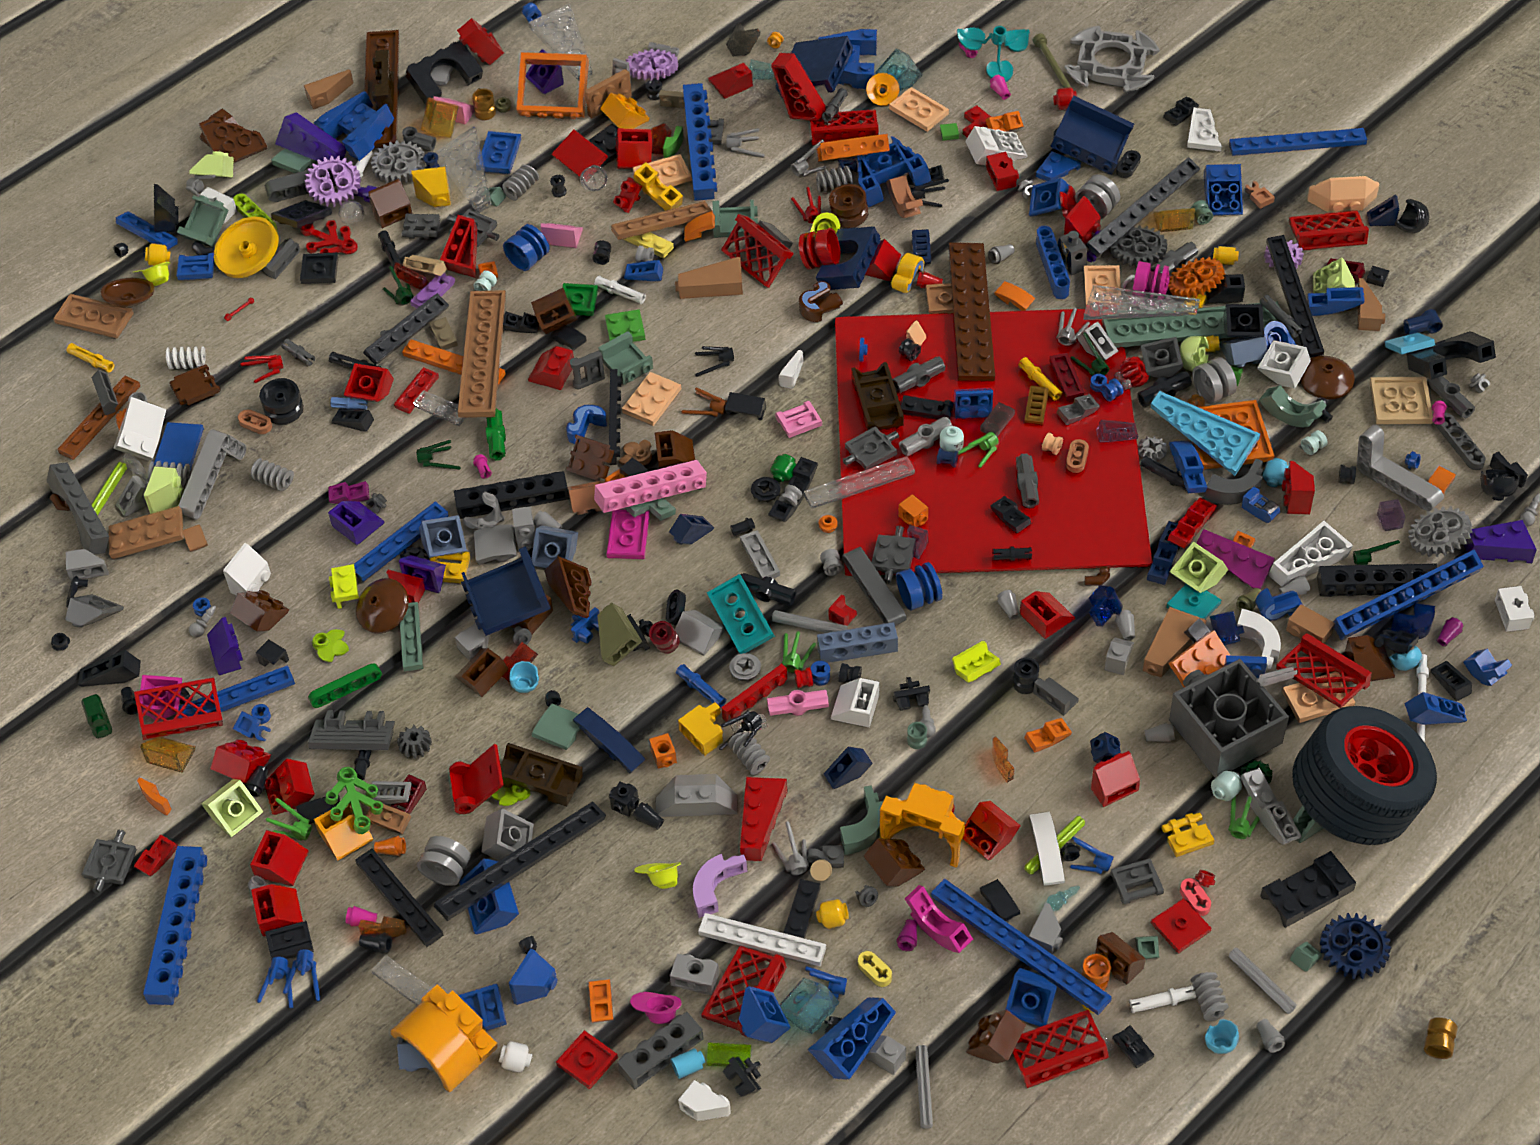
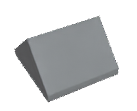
(698, 631)

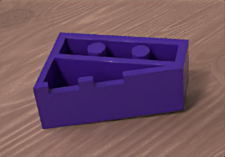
(1502, 541)

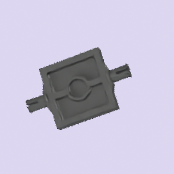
(484, 225)
(871, 448)
(893, 553)
(109, 861)

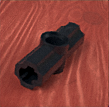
(1169, 386)
(769, 589)

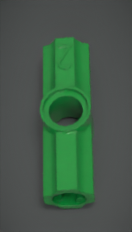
(496, 436)

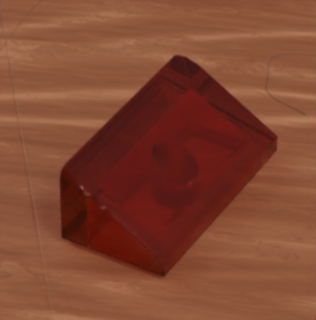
(659, 136)
(410, 276)

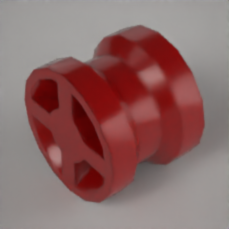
(803, 678)

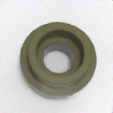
(503, 104)

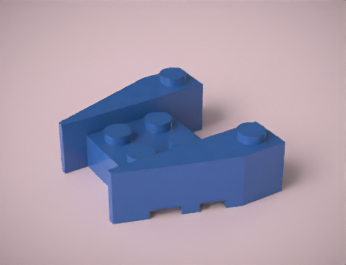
(864, 43)
(358, 122)
(883, 166)

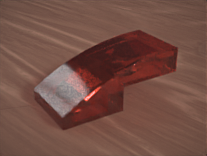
(522, 653)

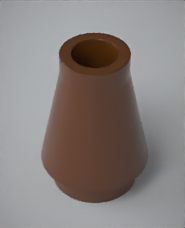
(830, 303)

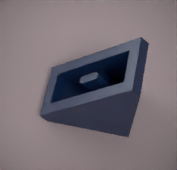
(1384, 213)

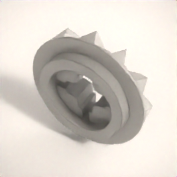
(1160, 448)
(740, 662)

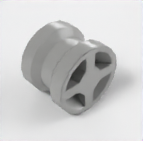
(644, 254)
(791, 495)

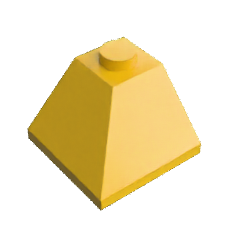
(432, 186)

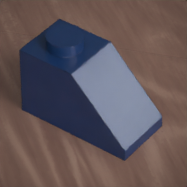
(690, 528)
(847, 767)

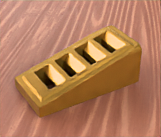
(1036, 394)

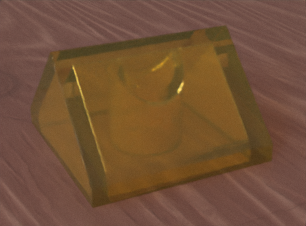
(439, 117)
(1174, 219)
(167, 753)

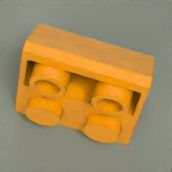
(624, 111)
(340, 834)

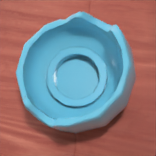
(1406, 661)
(524, 677)
(1222, 1037)

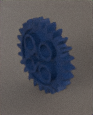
(1369, 959)

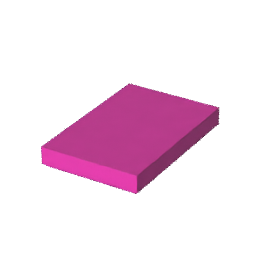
(628, 535)

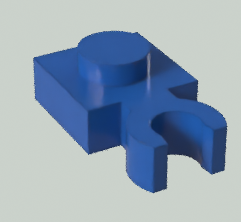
(249, 725)

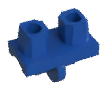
(582, 627)

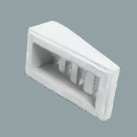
(791, 371)

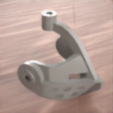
(489, 520)

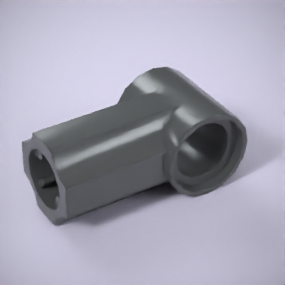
(424, 141)

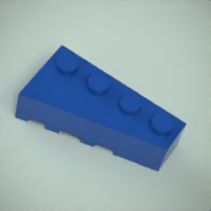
(852, 1038)

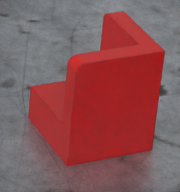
(840, 612)

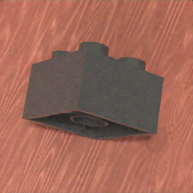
(1227, 717)

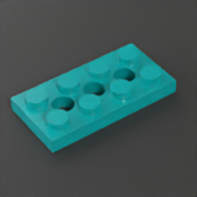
(735, 626)

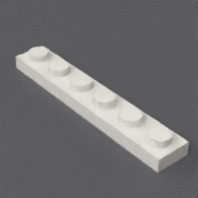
(762, 939)

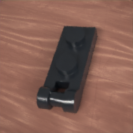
(926, 408)

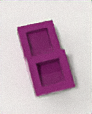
(343, 492)

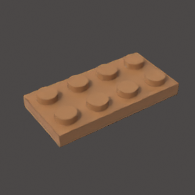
(93, 316)
(145, 532)

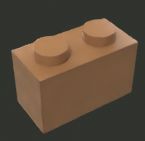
(1308, 621)

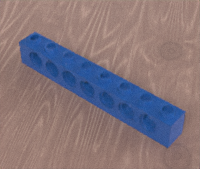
(698, 142)
(1407, 595)
(165, 992)

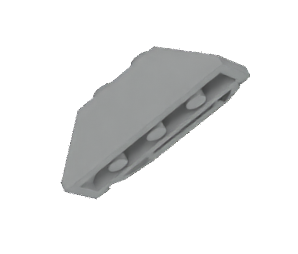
(696, 797)

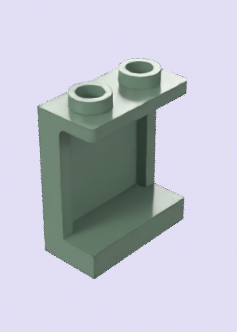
(204, 221)
(726, 221)
(625, 357)

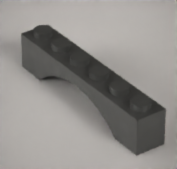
(91, 530)

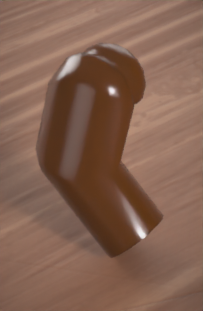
(58, 503)
(1099, 579)

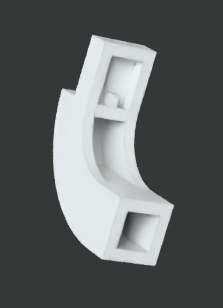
(1263, 633)

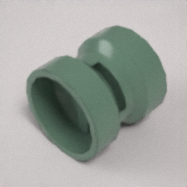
(1203, 215)
(917, 735)

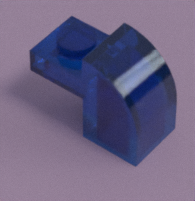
(1105, 604)
(1417, 623)
(1226, 627)

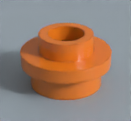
(828, 523)

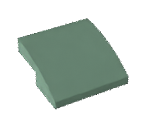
(292, 161)
(557, 727)

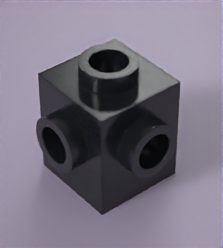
(624, 798)

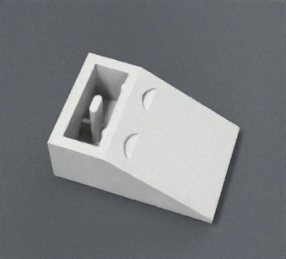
(987, 142)

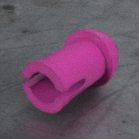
(969, 53)
(1438, 409)
(480, 462)

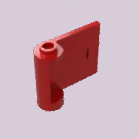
(475, 781)

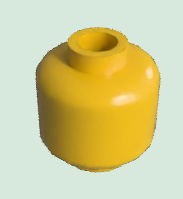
(156, 254)
(832, 913)

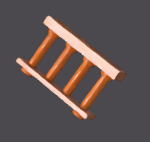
(852, 147)

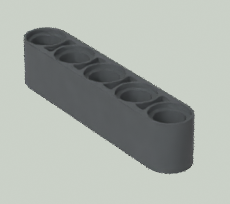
(289, 186)
(874, 586)

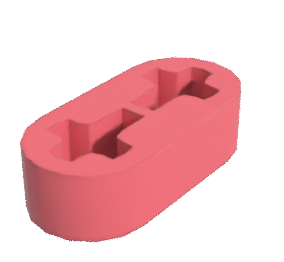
(1197, 895)

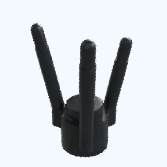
(918, 192)
(724, 354)
(750, 722)

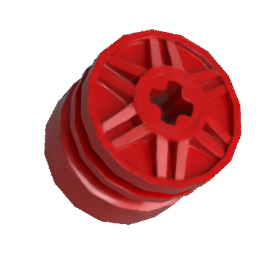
(819, 248)

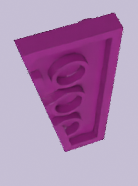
(1243, 562)

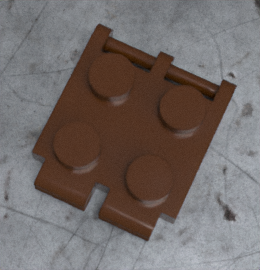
(194, 385)
(590, 458)

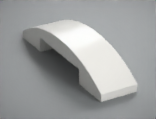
(1047, 848)

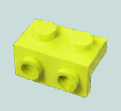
(344, 584)
(975, 662)

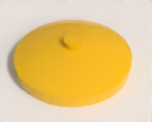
(246, 247)

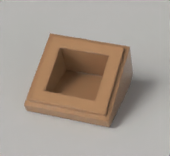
(194, 538)

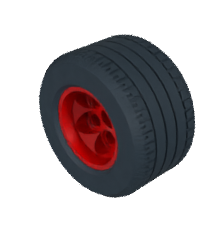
(1364, 775)

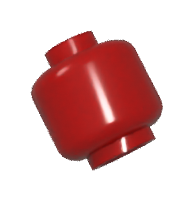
(1063, 97)

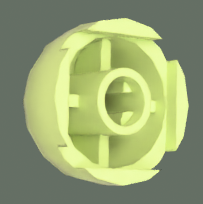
(1193, 352)

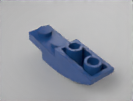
(1190, 466)

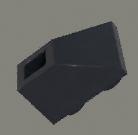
(1230, 290)

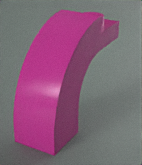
(935, 924)

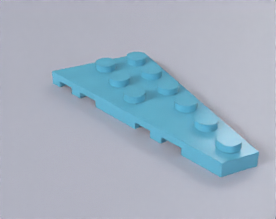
(1217, 436)

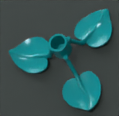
(1015, 39)

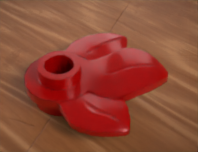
(1067, 201)

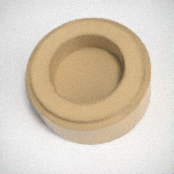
(821, 870)

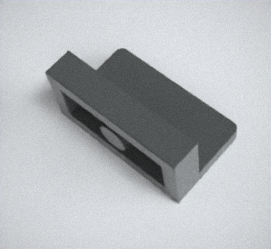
(1055, 695)

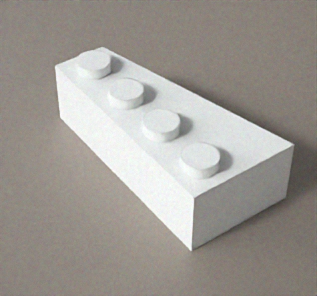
(1318, 548)

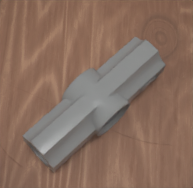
(924, 437)

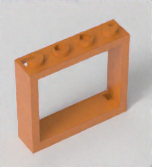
(553, 59)

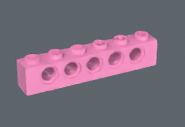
(650, 486)

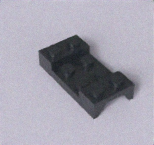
(1309, 889)

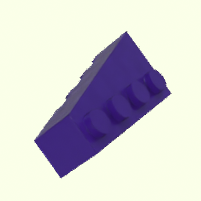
(307, 139)

